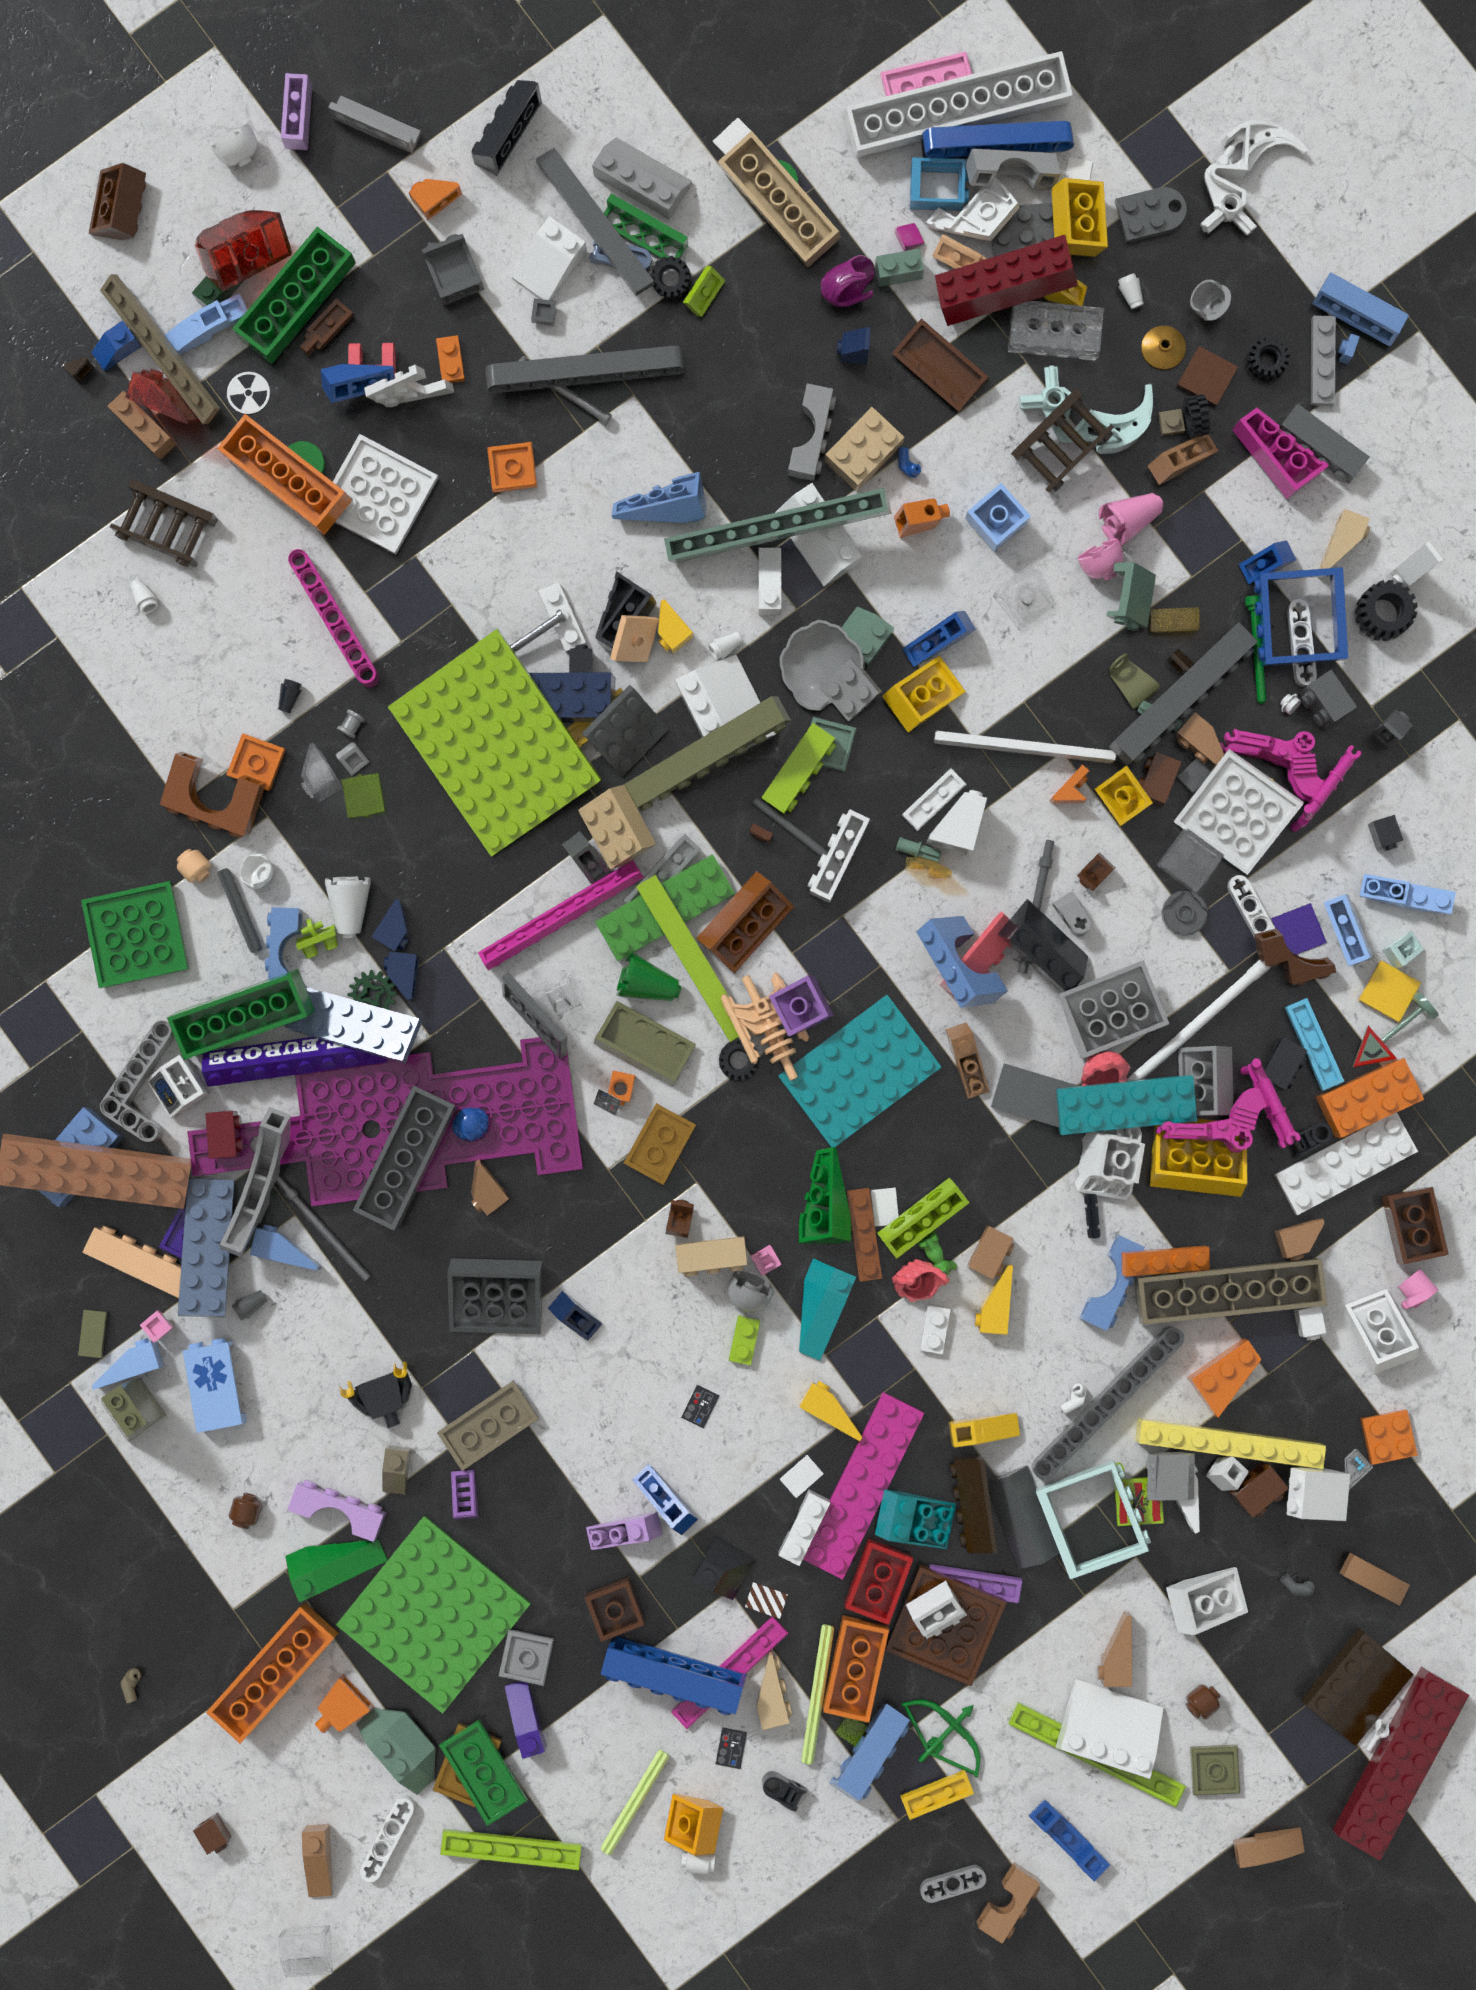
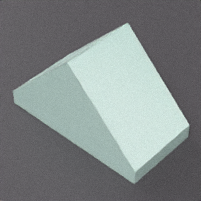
(1403, 950)

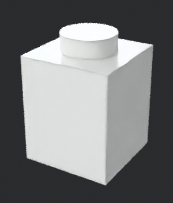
(1310, 1322)
(1227, 1473)

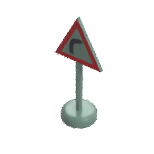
(1373, 1048)

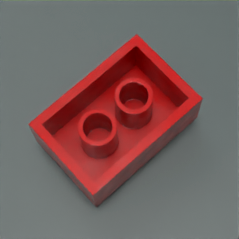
(878, 1581)

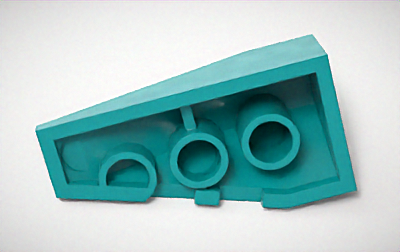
(822, 1304)

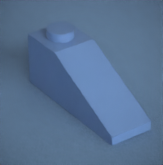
(280, 1248)

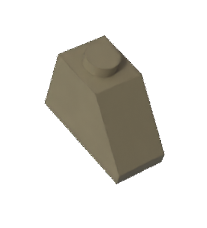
(396, 1469)

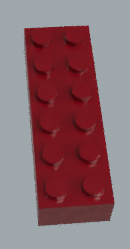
(1006, 280)

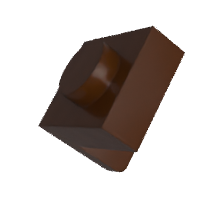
(1095, 872)
(679, 1218)

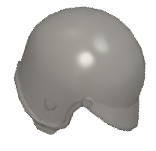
(1210, 300)

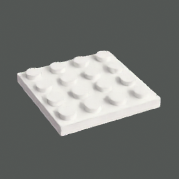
(384, 493)
(1239, 811)

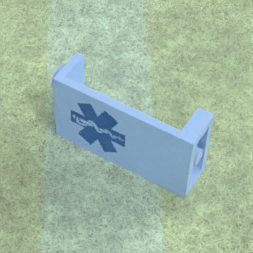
(212, 1385)

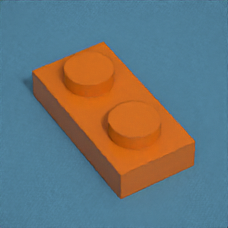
(450, 359)

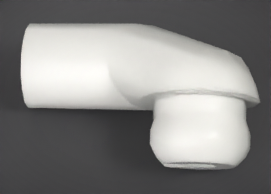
(1077, 1399)

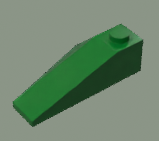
(827, 1209)

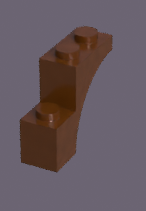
(1297, 969)

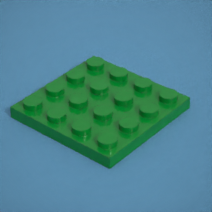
(135, 934)

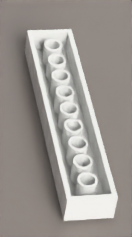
(959, 102)

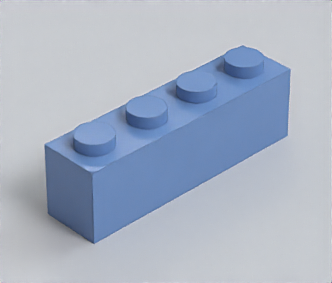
(1360, 309)

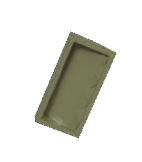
(644, 1043)

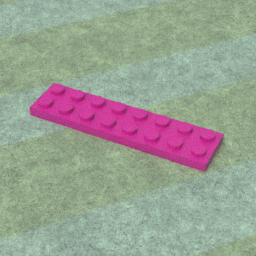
(863, 1485)

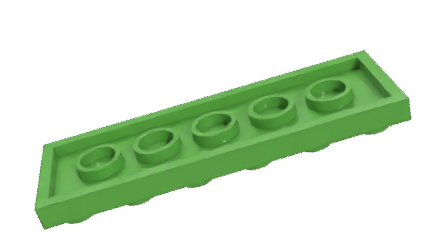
(691, 894)

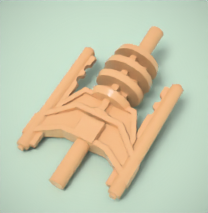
(761, 1019)

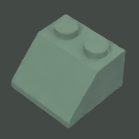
(868, 632)

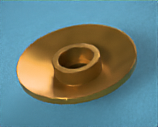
(1161, 357)

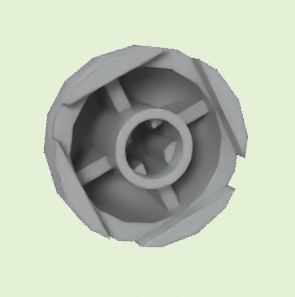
(749, 1293)

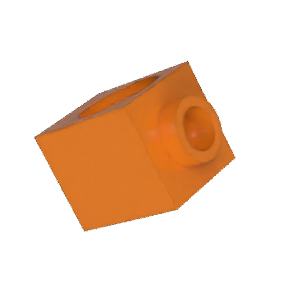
(628, 1079)

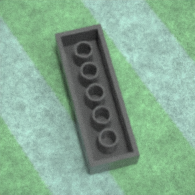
(405, 1158)

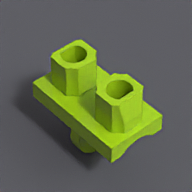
(308, 942)

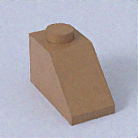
(486, 1190)
(1298, 1239)

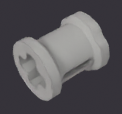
(351, 724)

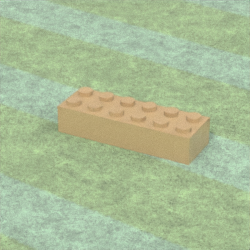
(779, 199)

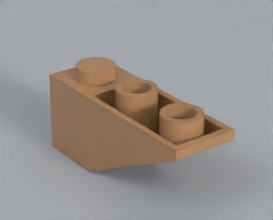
(1201, 739)
(967, 1060)

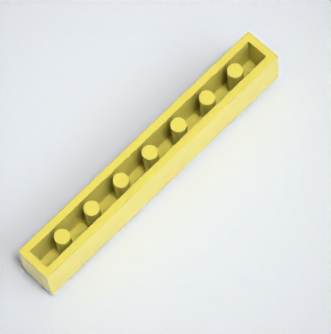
(1230, 1443)

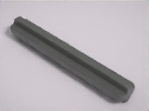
(239, 910)

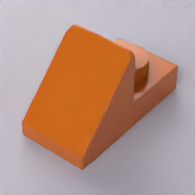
(1067, 792)

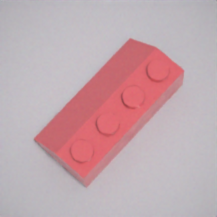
(986, 949)

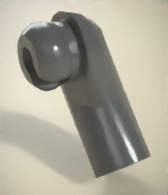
(1298, 1589)

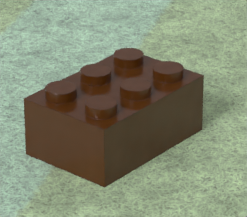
(1415, 1225)

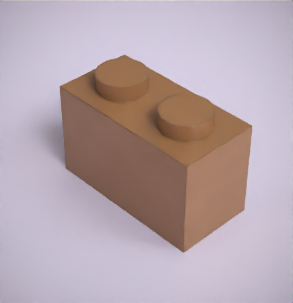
(990, 1252)

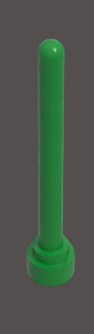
(1259, 669)

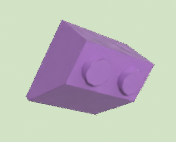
(801, 1005)

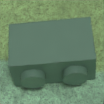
(899, 267)

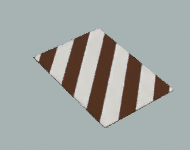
(766, 1600)

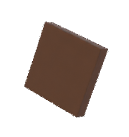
(1207, 376)

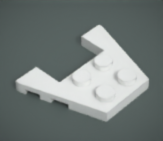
(981, 216)
(405, 388)

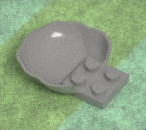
(827, 668)

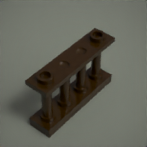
(1042, 436)
(162, 501)

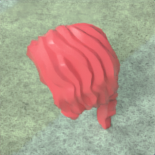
(1105, 1068)
(919, 1280)

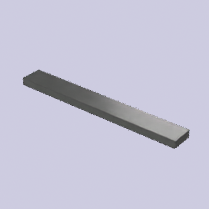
(595, 222)

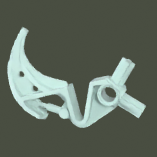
(1119, 441)

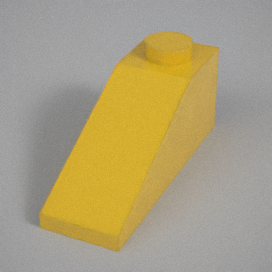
(995, 1308)
(825, 1406)

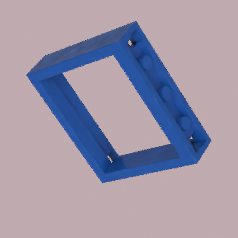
(1338, 615)

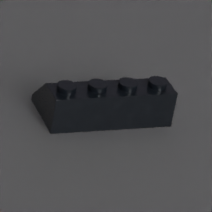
(507, 126)
(1045, 947)

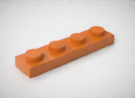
(1165, 1261)

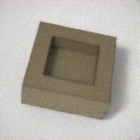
(1171, 422)

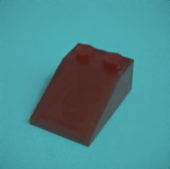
(159, 394)

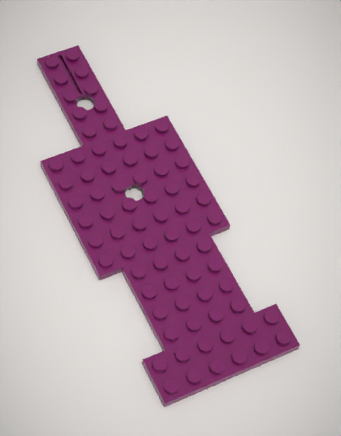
(525, 1103)

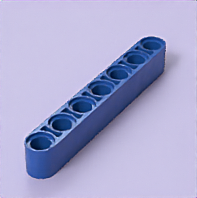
(1026, 137)

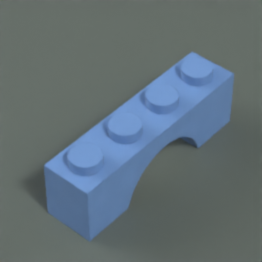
(283, 925)
(1101, 1310)

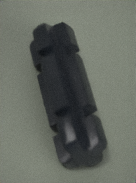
(1092, 1216)

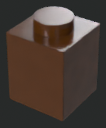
(212, 1834)

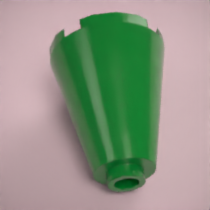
(646, 981)

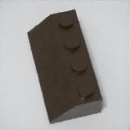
(974, 1504)

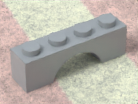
(1037, 168)
(816, 405)

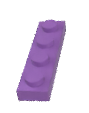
(999, 1585)

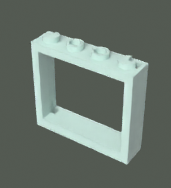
(1111, 1558)

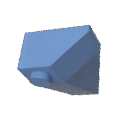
(677, 502)

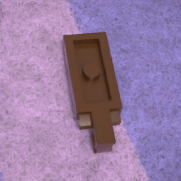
(326, 327)

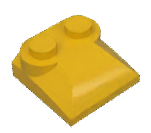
(1123, 795)

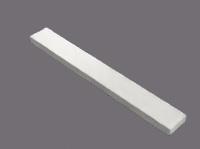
(1024, 747)

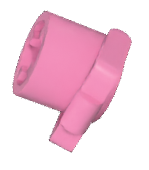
(1417, 1290)

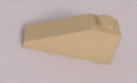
(1346, 535)

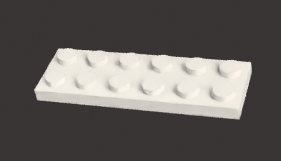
(1345, 1163)

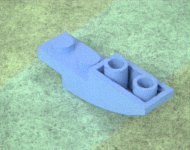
(206, 322)
(1407, 895)

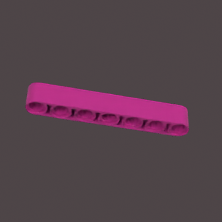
(326, 610)

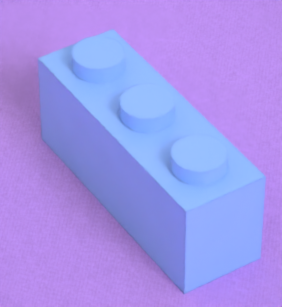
(1348, 930)

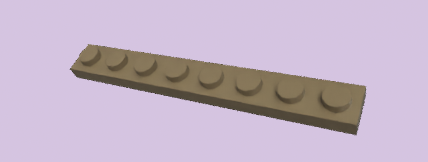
(159, 349)

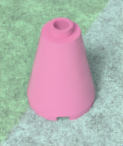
(1129, 516)

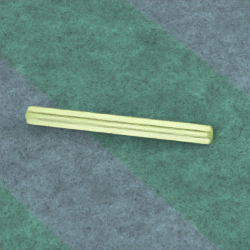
(817, 1694)

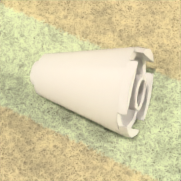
(348, 903)

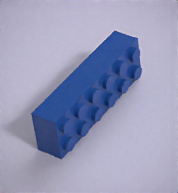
(673, 1675)

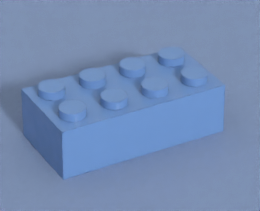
(85, 1129)

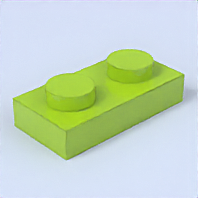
(704, 291)
(744, 1340)

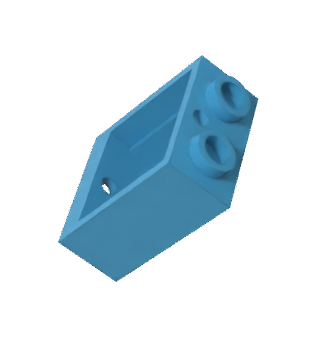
(938, 165)

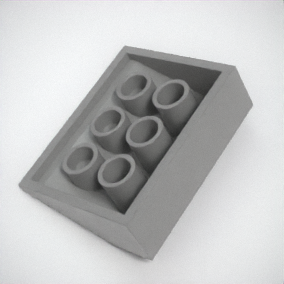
(1112, 1009)

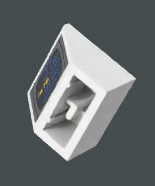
(177, 1086)

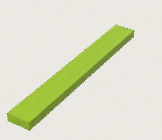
(687, 951)
(1048, 1731)

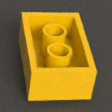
(1080, 215)

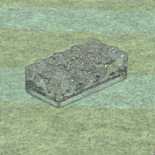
(1059, 316)

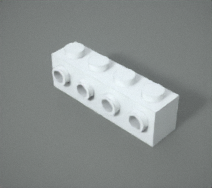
(841, 851)

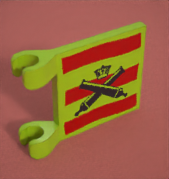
(1150, 1510)

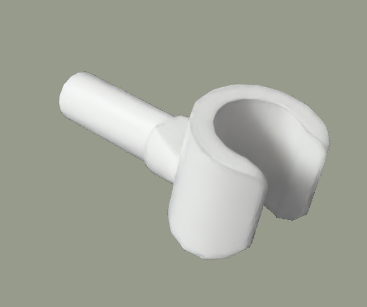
(1379, 1733)

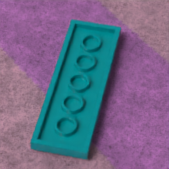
(1126, 1104)

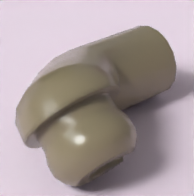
(128, 1683)

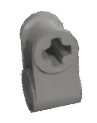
(1070, 910)

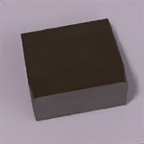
(78, 368)
(1180, 662)

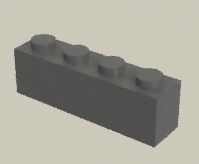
(1326, 444)

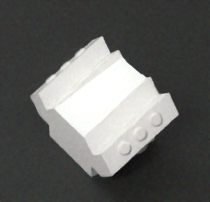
(1110, 1162)

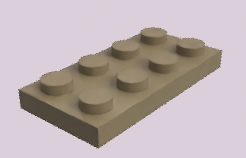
(488, 1425)

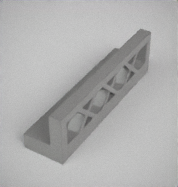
(375, 124)

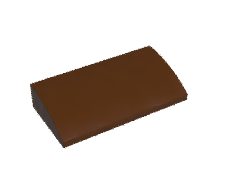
(940, 365)

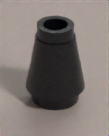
(289, 694)

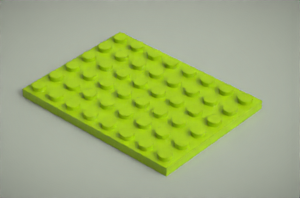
(494, 742)

